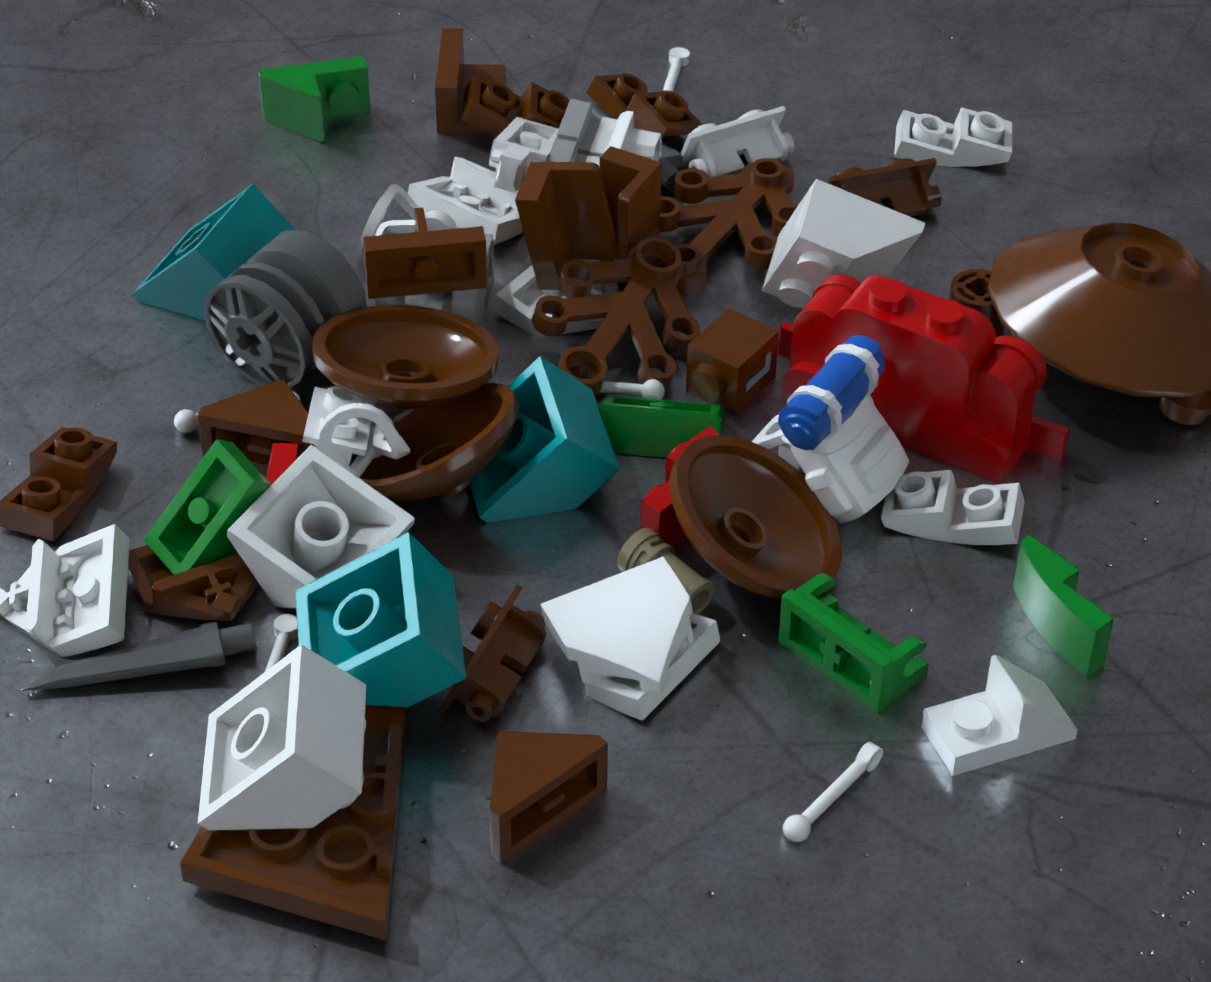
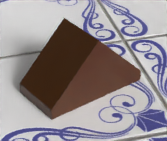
(255, 422)
(540, 784)

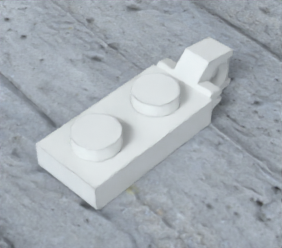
(517, 147)

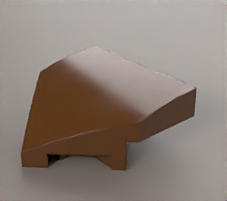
(202, 593)

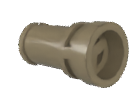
(647, 546)

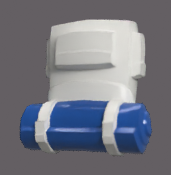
(840, 434)

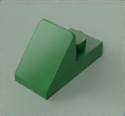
(308, 93)
(205, 507)

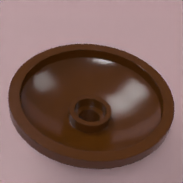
(405, 355)
(445, 445)
(752, 516)

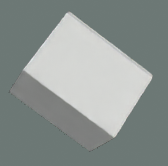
(312, 525)

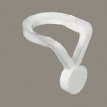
(434, 218)
(382, 436)

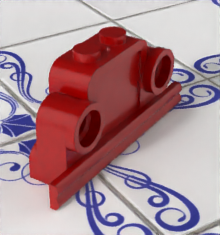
(945, 376)

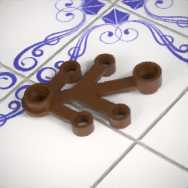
(759, 184)
(649, 268)

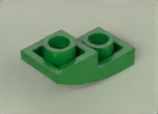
(1064, 618)

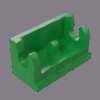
(846, 647)

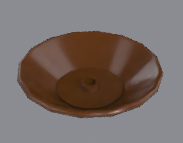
(1110, 307)

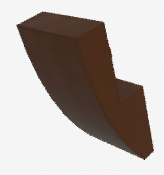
(495, 106)
(653, 111)
(60, 483)

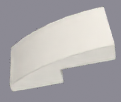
(969, 142)
(937, 510)

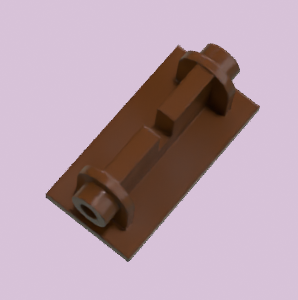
(900, 184)
(504, 636)

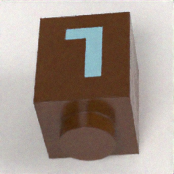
(732, 360)

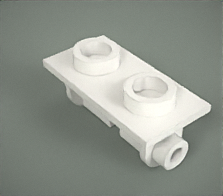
(753, 134)
(350, 435)

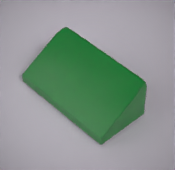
(655, 425)

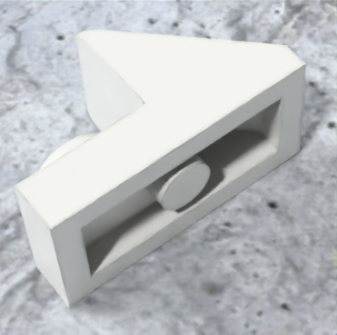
(998, 724)

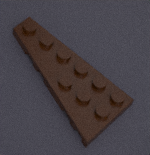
(322, 872)

